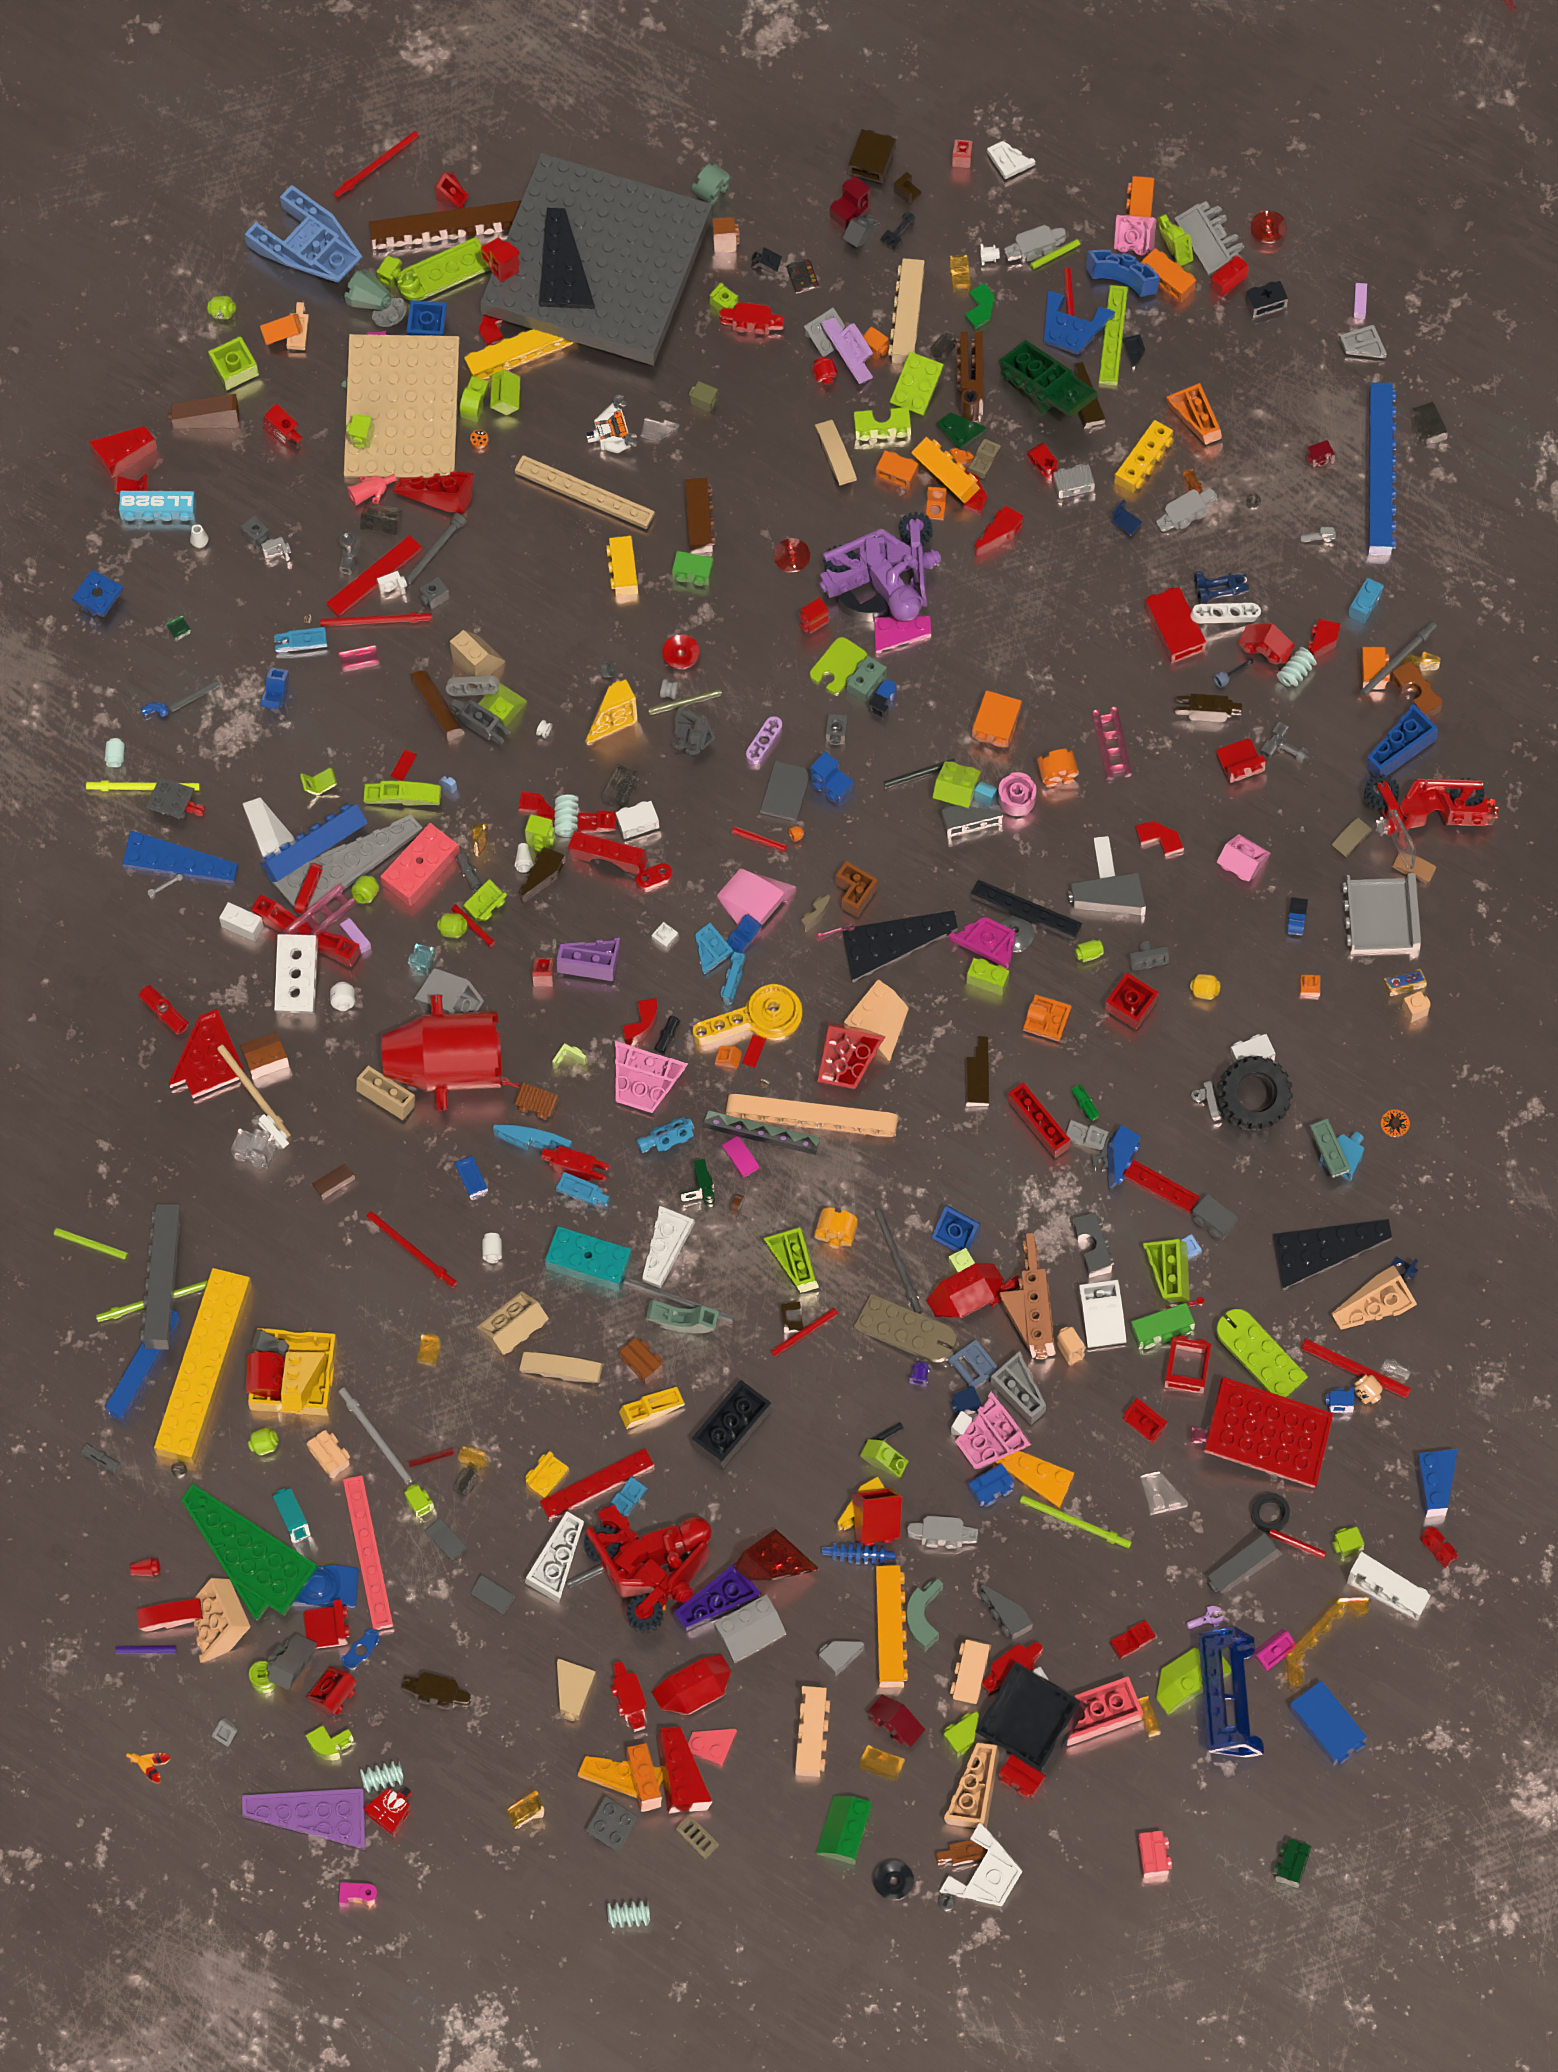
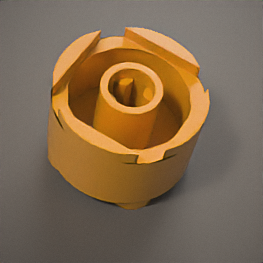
(836, 1227)

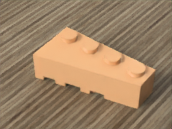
(811, 1731)
(975, 1790)

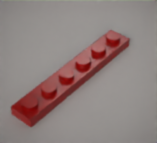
(597, 1483)

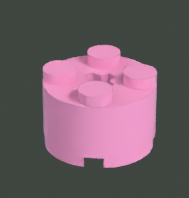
(1017, 804)

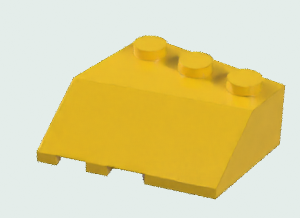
(615, 711)

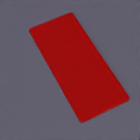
(403, 765)
(753, 1051)

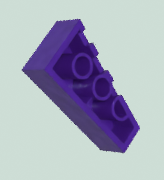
(717, 1598)

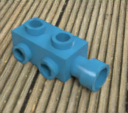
(669, 1136)

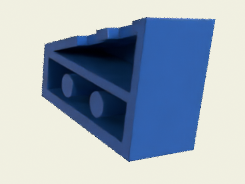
(1436, 1479)

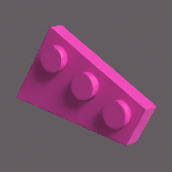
(893, 632)

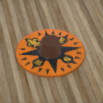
(1395, 1123)

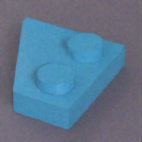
(711, 948)

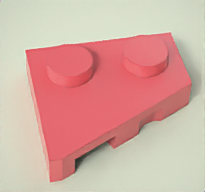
(712, 1745)

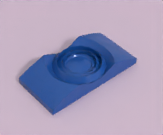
(328, 1585)

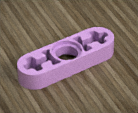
(764, 732)

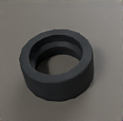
(1272, 1498)

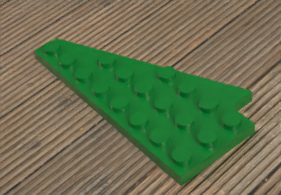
(254, 1560)

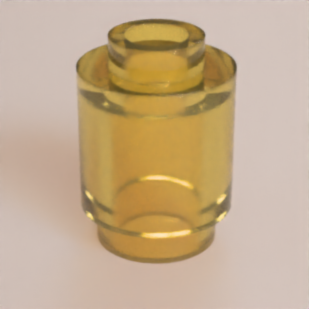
(473, 1457)

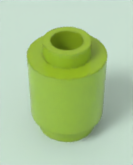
(1089, 950)

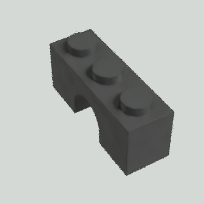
(1089, 1229)

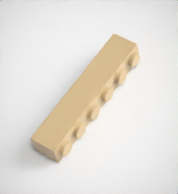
(908, 309)

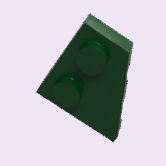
(960, 430)

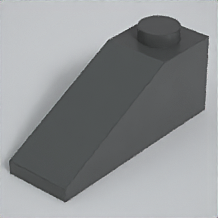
(962, 819)

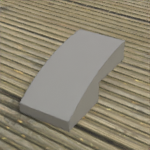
(1086, 1136)

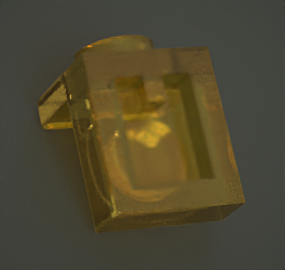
(429, 1349)

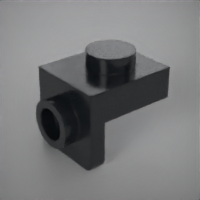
(766, 259)

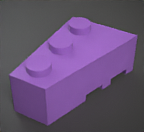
(589, 959)

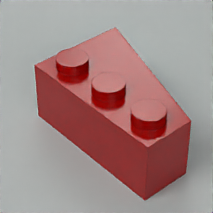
(123, 449)

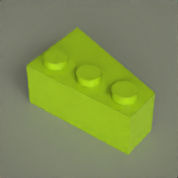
(794, 1256)
(1171, 1268)

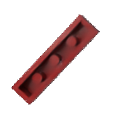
(1039, 1120)

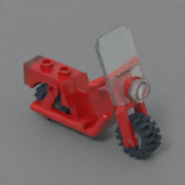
(1458, 807)

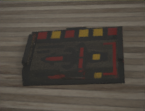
(802, 275)

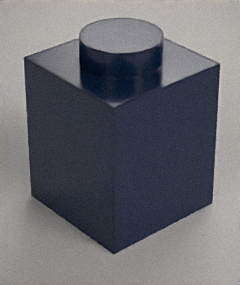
(966, 1401)

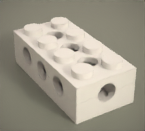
(286, 965)

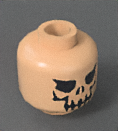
(1368, 1389)

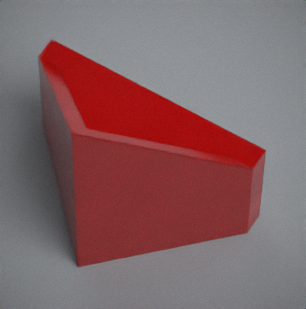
(450, 191)

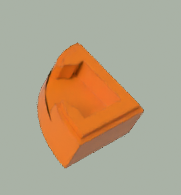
(961, 456)

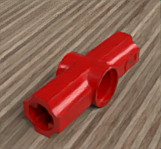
(171, 1017)

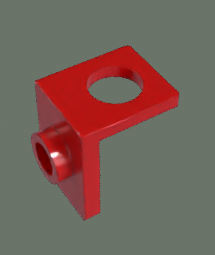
(126, 484)

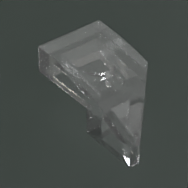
(656, 430)

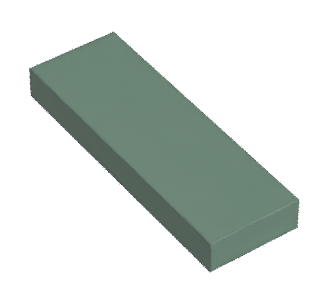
(1329, 1148)

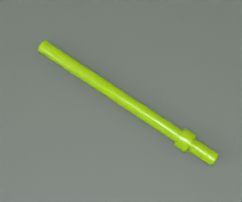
(116, 1312)
(1112, 1537)

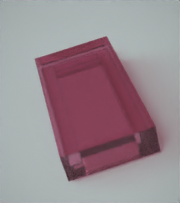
(359, 658)

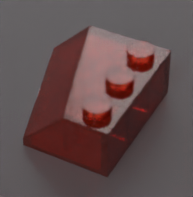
(773, 1559)

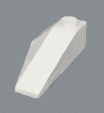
(266, 827)

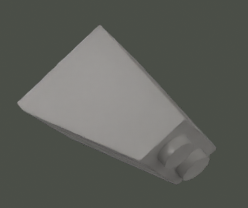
(457, 993)

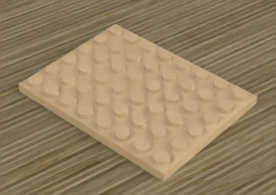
(412, 399)

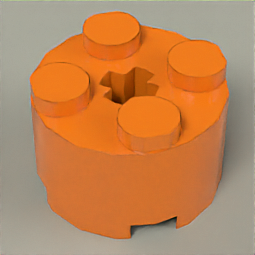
(1058, 767)

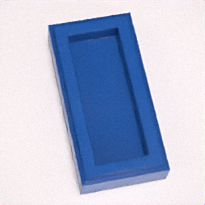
(471, 1176)

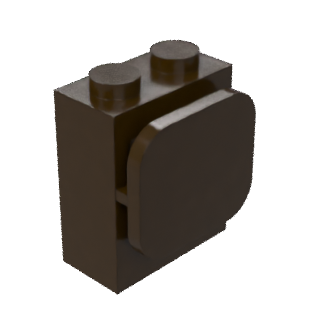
(872, 156)

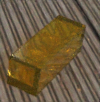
(1149, 1719)

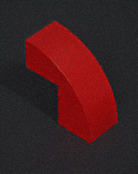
(648, 1015)

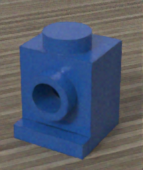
(1340, 1400)

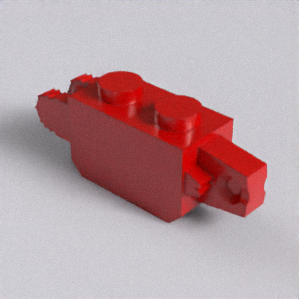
(751, 318)
(575, 1163)
(1003, 1665)
(630, 1696)

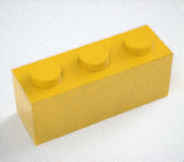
(622, 565)

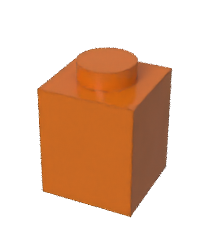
(877, 342)

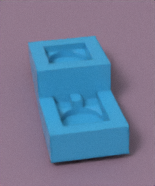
(629, 1496)

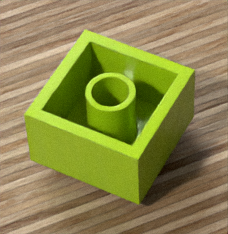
(233, 363)
(956, 784)

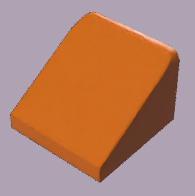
(728, 1056)

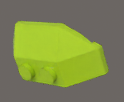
(1183, 1680)

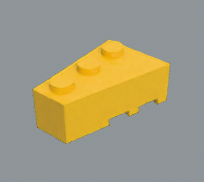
(299, 1378)

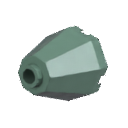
(367, 292)

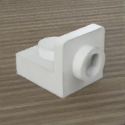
(390, 581)

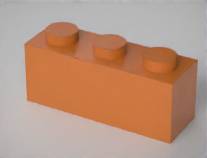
(1141, 196)
(1172, 276)
(643, 1777)

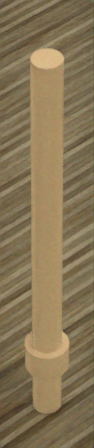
(252, 1089)

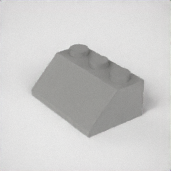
(750, 1628)

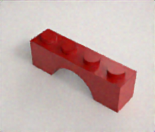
(589, 847)

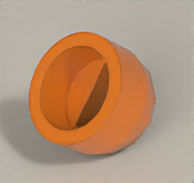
(796, 833)

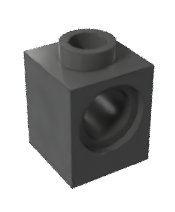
(836, 722)

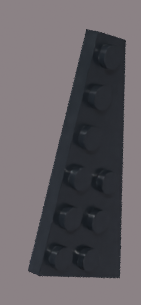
(562, 271)
(886, 942)
(1320, 1249)

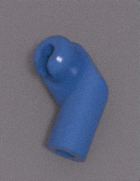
(155, 706)

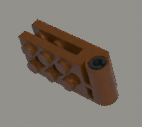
(970, 390)

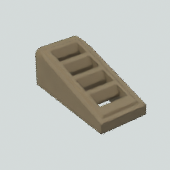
(701, 1832)

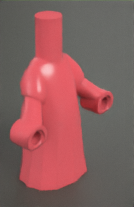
(369, 487)

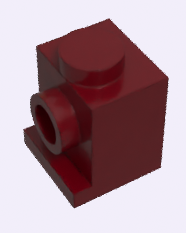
(1320, 454)

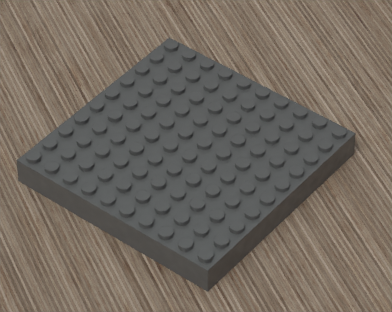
(632, 247)

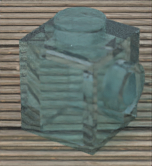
(422, 960)

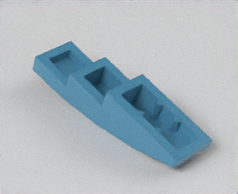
(525, 1137)

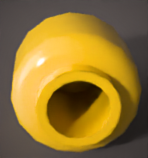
(1205, 986)

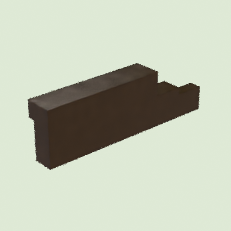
(1092, 412)
(977, 1075)

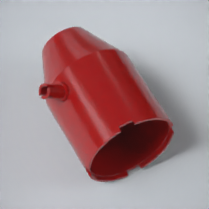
(444, 1052)

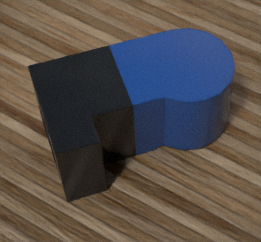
(882, 697)
(1297, 916)

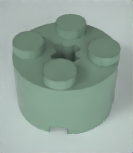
(711, 183)

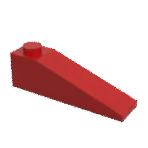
(444, 492)

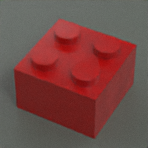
(1131, 1001)

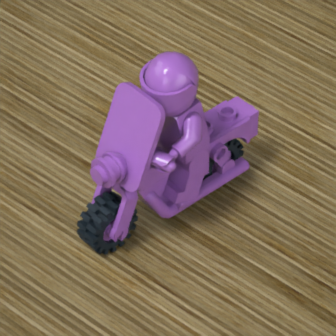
(881, 563)

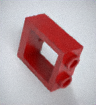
(1187, 1383)

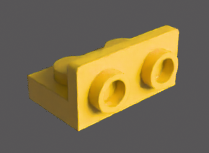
(546, 1475)

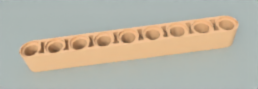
(812, 1115)

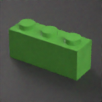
(1162, 1326)

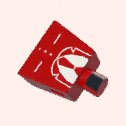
(281, 426)
(390, 1809)

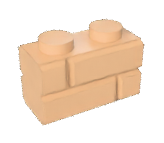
(328, 1454)

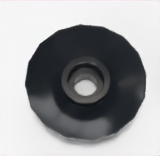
(893, 1870)

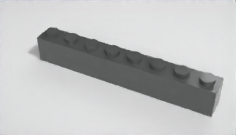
(162, 1276)

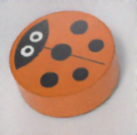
(479, 439)

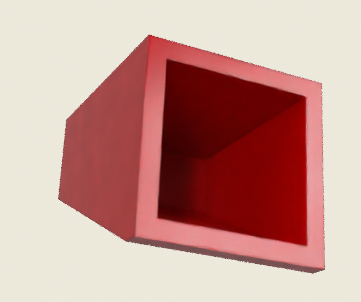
(877, 1515)

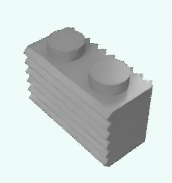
(1073, 481)

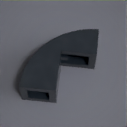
(871, 609)

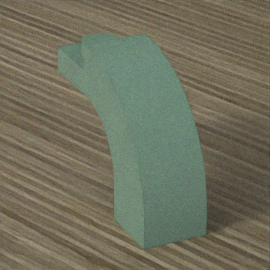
(682, 1320)
(920, 1630)

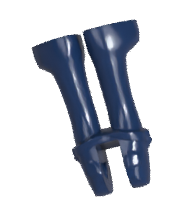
(1234, 583)

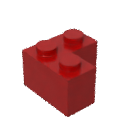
(501, 258)
(1268, 641)

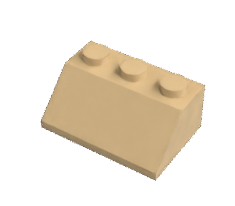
(513, 1323)

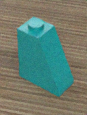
(291, 1515)

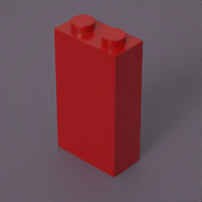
(1173, 624)

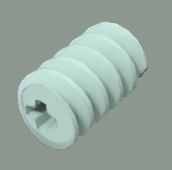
(1296, 668)
(565, 815)
(382, 1777)
(628, 1914)

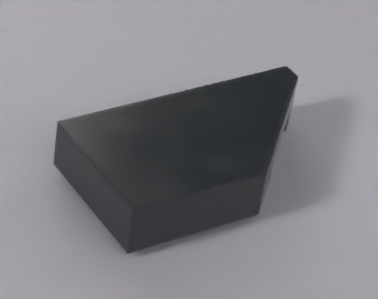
(1134, 349)

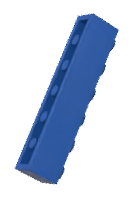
(314, 842)

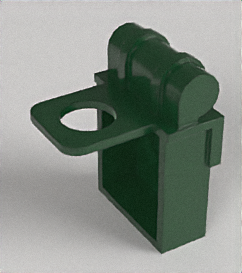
(705, 1185)

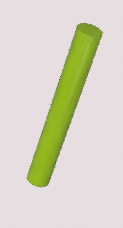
(1056, 253)

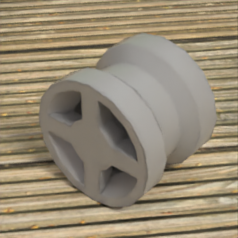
(669, 689)

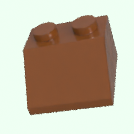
(264, 1055)

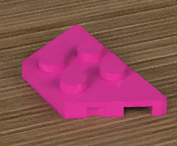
(987, 940)

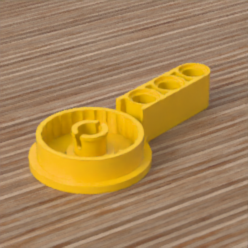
(756, 1016)

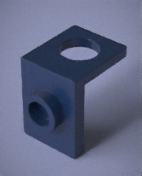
(1125, 520)
(1410, 1270)

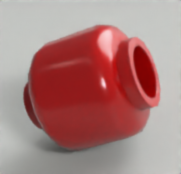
(824, 370)

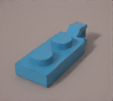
(733, 978)
(582, 1190)

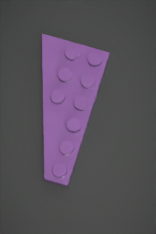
(323, 1814)

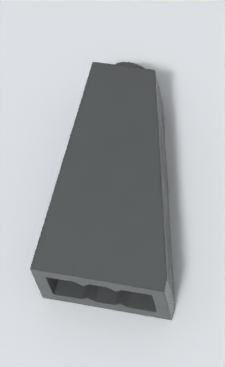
(1110, 894)
(1245, 1564)

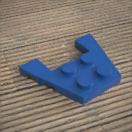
(1071, 332)

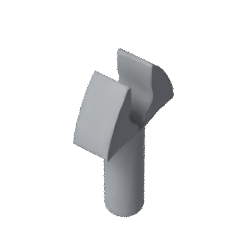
(1326, 533)

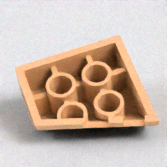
(881, 1013)
(222, 1619)

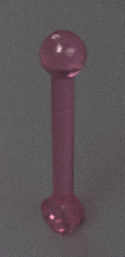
(849, 927)

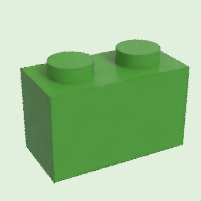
(693, 568)

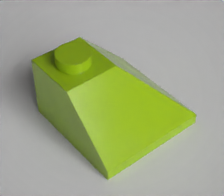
(503, 704)

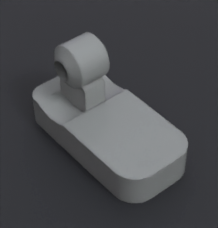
(1208, 1093)

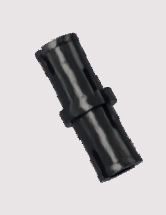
(667, 1035)

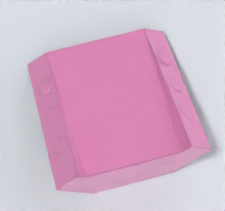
(1135, 234)

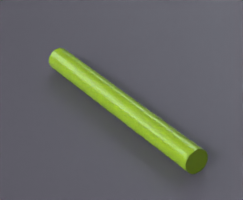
(90, 1243)

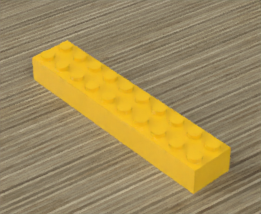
(203, 1366)

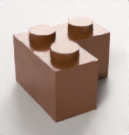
(859, 888)

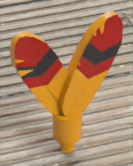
(146, 1762)

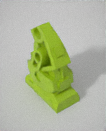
(1177, 241)

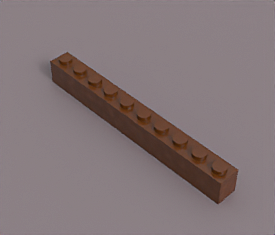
(443, 225)

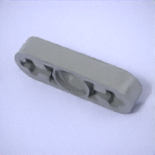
(485, 685)

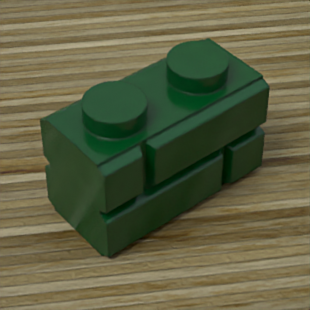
(1292, 1863)

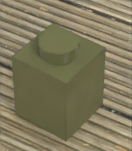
(703, 396)

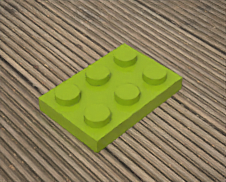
(917, 383)

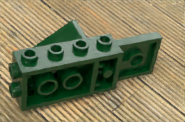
(1045, 380)

